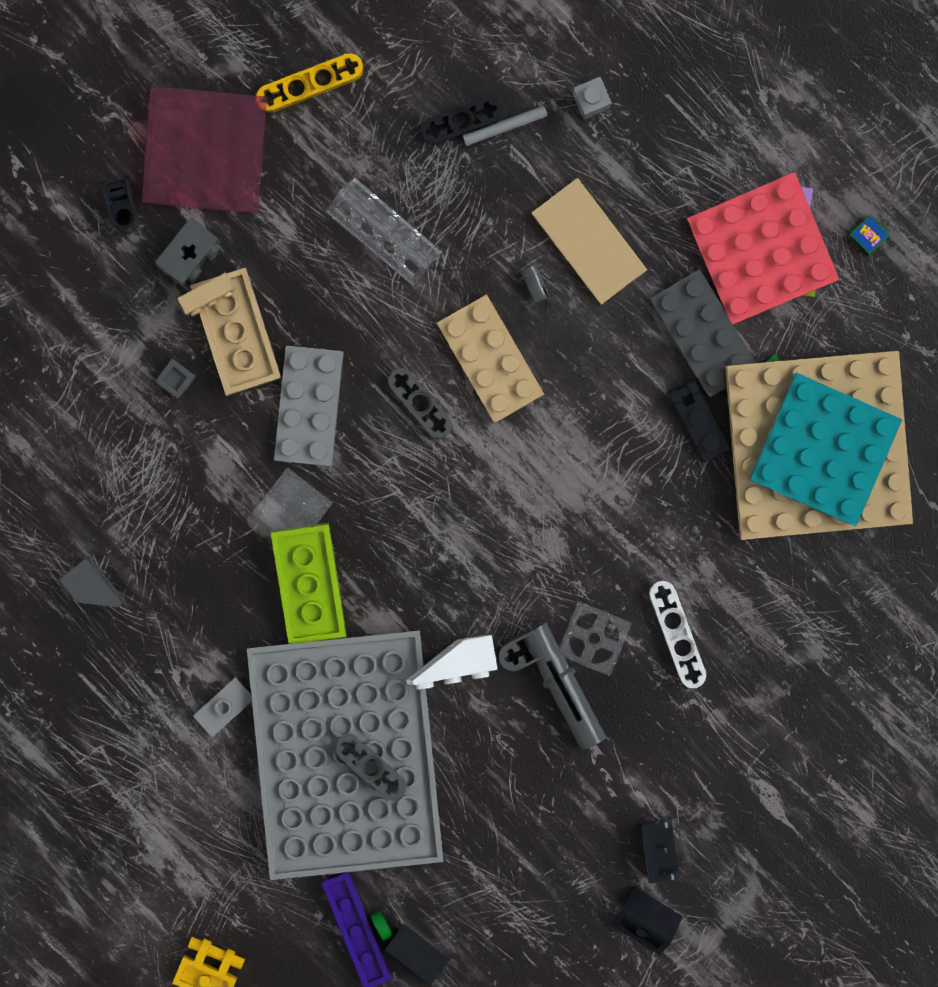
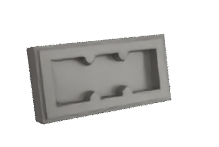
(223, 707)

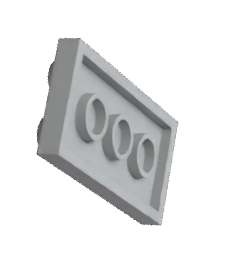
(308, 405)

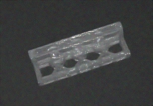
(386, 226)

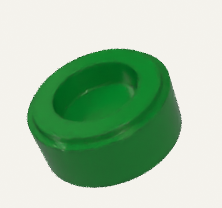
(381, 925)

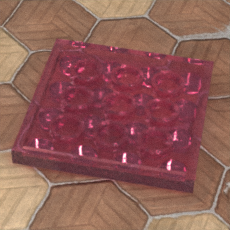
(204, 149)

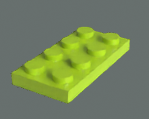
(308, 583)

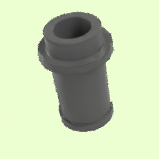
(535, 283)

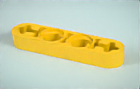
(307, 77)

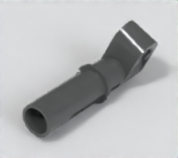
(545, 649)

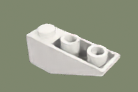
(463, 657)

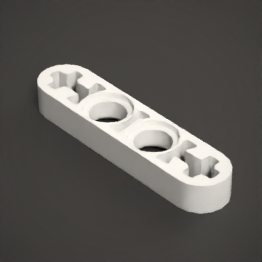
(679, 633)

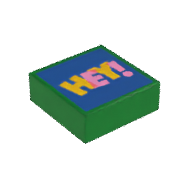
(869, 234)

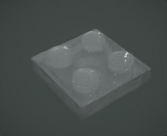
(292, 503)

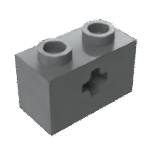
(190, 236)

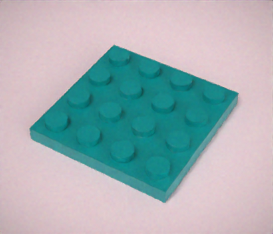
(825, 449)

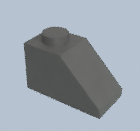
(90, 586)

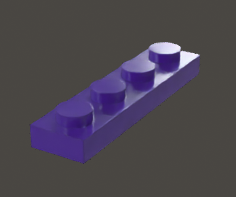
(356, 930)

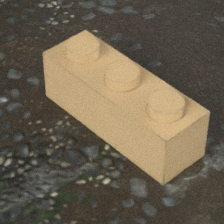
(207, 295)

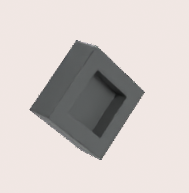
(175, 378)

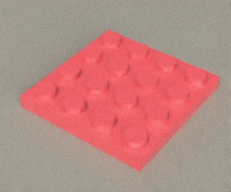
(763, 248)

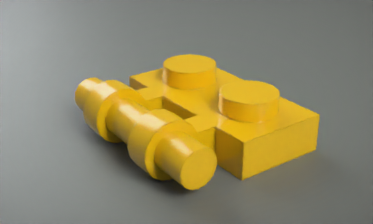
(198, 974)

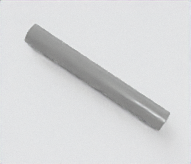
(505, 125)

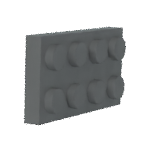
(701, 331)

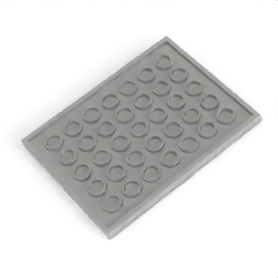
(313, 803)

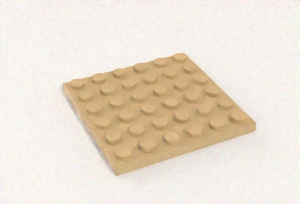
(754, 401)

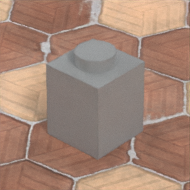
(591, 98)

